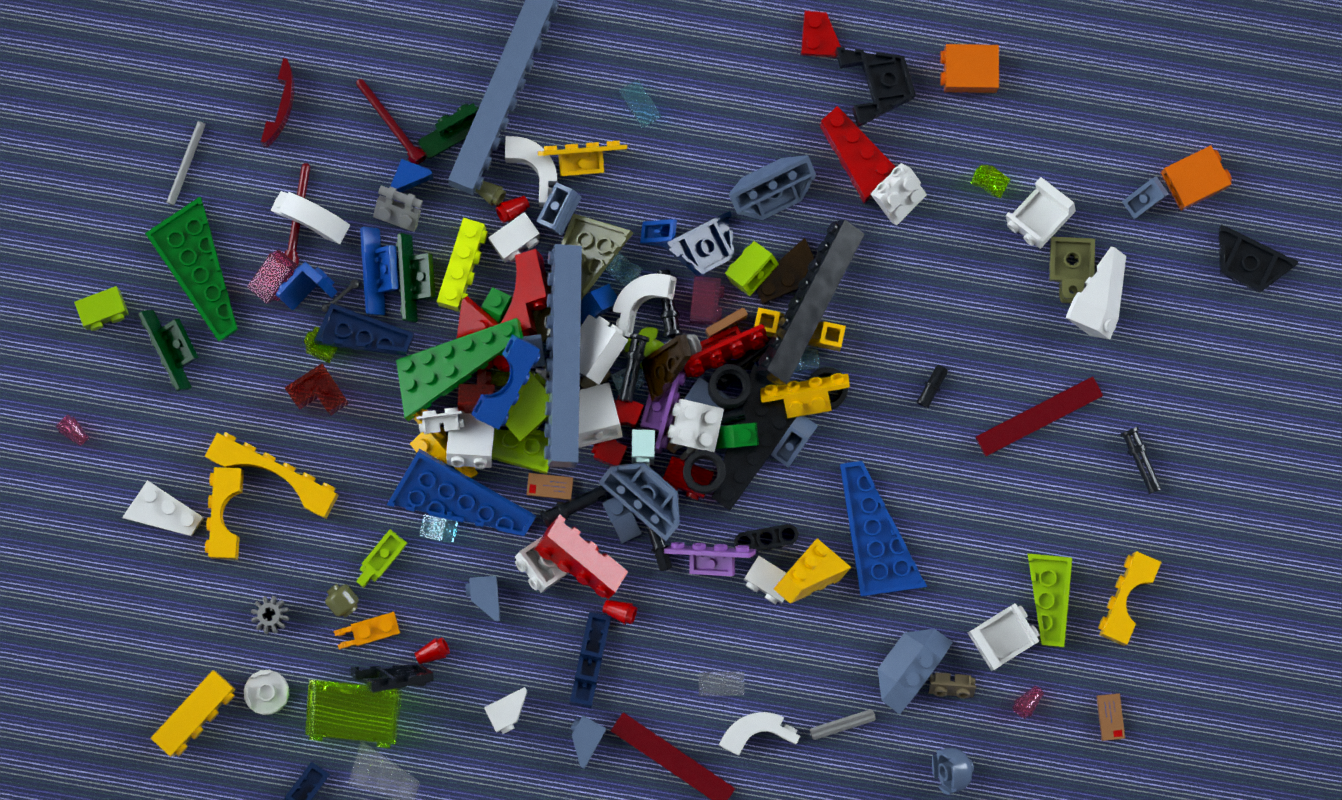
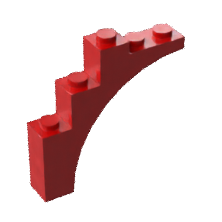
(529, 295)

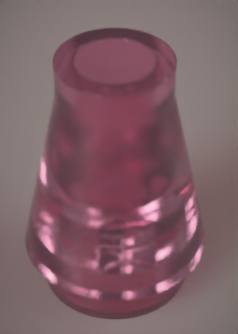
(72, 430)
(1027, 703)

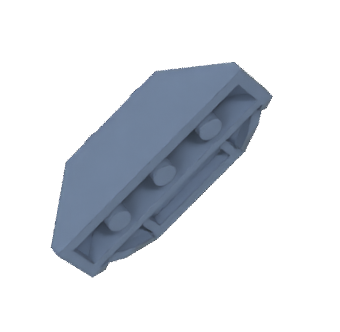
(773, 187)
(645, 496)
(910, 666)

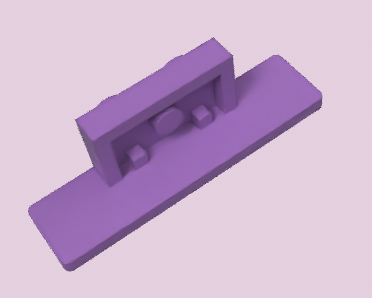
(659, 415)
(711, 560)

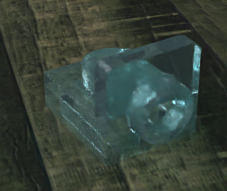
(438, 528)

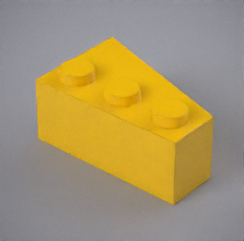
(812, 572)

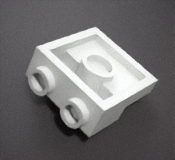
(899, 193)
(695, 425)
(541, 572)

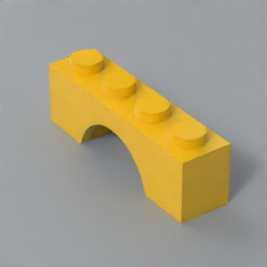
(825, 336)
(226, 485)
(1118, 624)

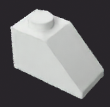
(506, 711)

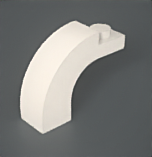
(525, 152)
(311, 216)
(637, 293)
(744, 728)

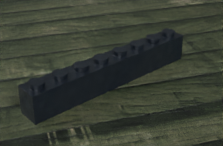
(809, 302)

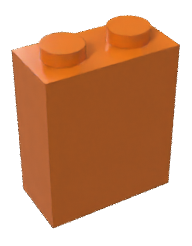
(970, 68)
(1196, 177)

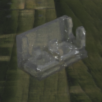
(721, 683)

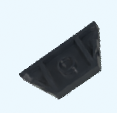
(1250, 261)

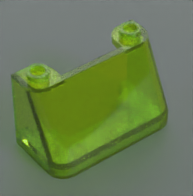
(352, 712)

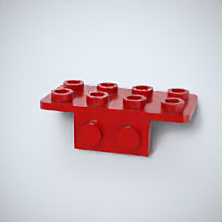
(725, 346)

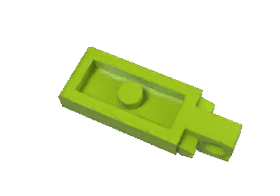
(381, 558)

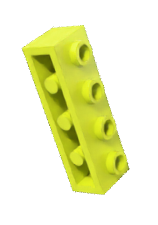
(461, 264)

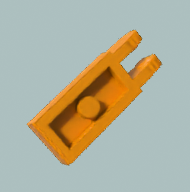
(370, 630)

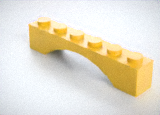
(231, 454)

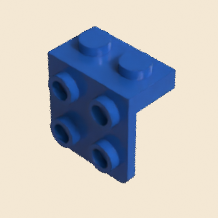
(302, 283)

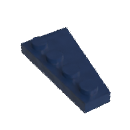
(359, 332)

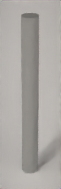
(187, 159)

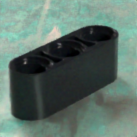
(776, 534)

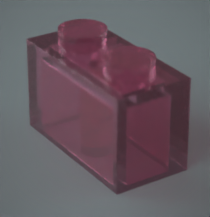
(272, 273)
(705, 300)

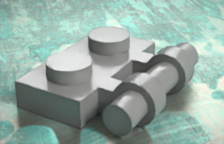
(395, 212)

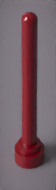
(415, 154)
(295, 227)

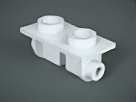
(432, 421)

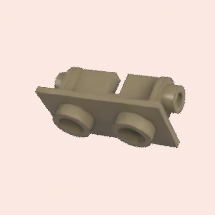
(962, 687)

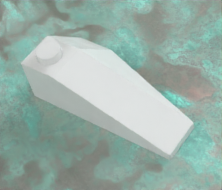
(1098, 305)

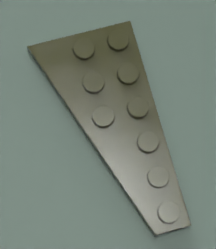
(599, 247)

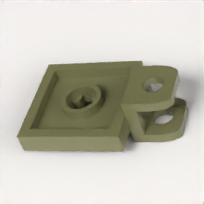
(1071, 276)

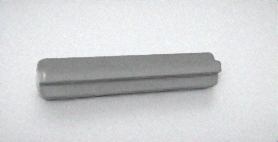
(842, 724)

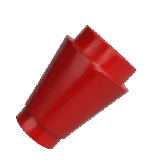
(512, 208)
(620, 611)
(432, 651)

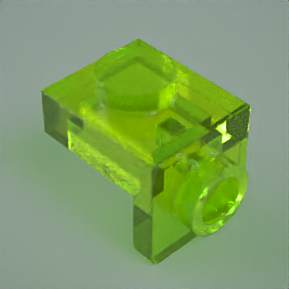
(990, 180)
(322, 352)

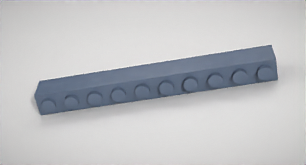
(501, 95)
(564, 356)

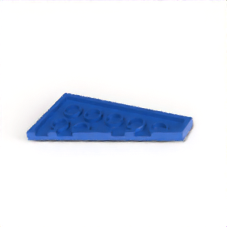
(451, 495)
(878, 548)

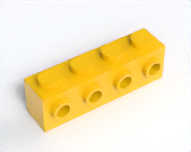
(193, 714)

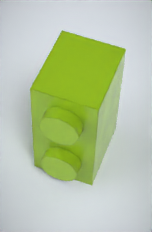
(751, 268)
(101, 308)

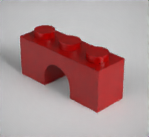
(611, 451)

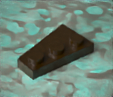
(787, 274)

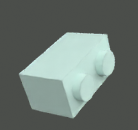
(643, 446)

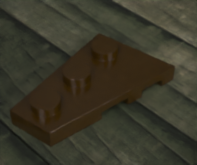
(665, 365)

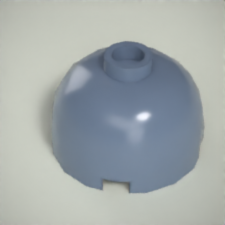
(953, 770)

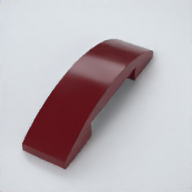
(271, 129)

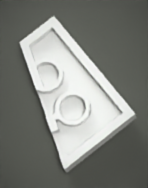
(163, 511)

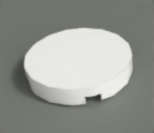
(266, 692)

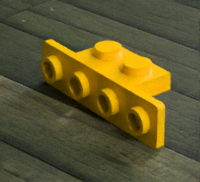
(581, 160)
(806, 396)
(436, 445)

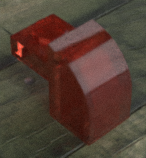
(470, 393)

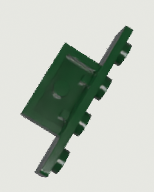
(449, 131)
(415, 277)
(172, 347)

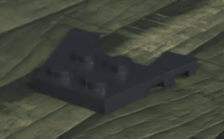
(886, 79)
(393, 678)

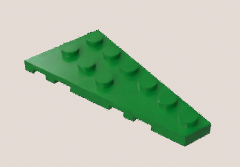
(191, 256)
(443, 367)

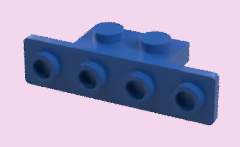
(379, 270)

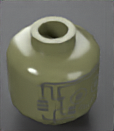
(341, 600)

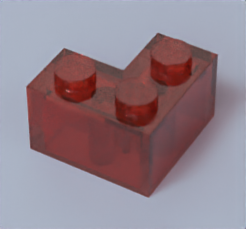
(316, 385)

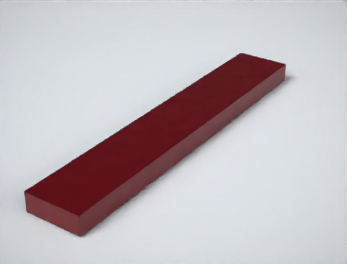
(1039, 416)
(672, 758)

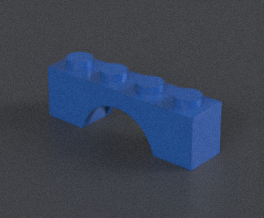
(494, 407)

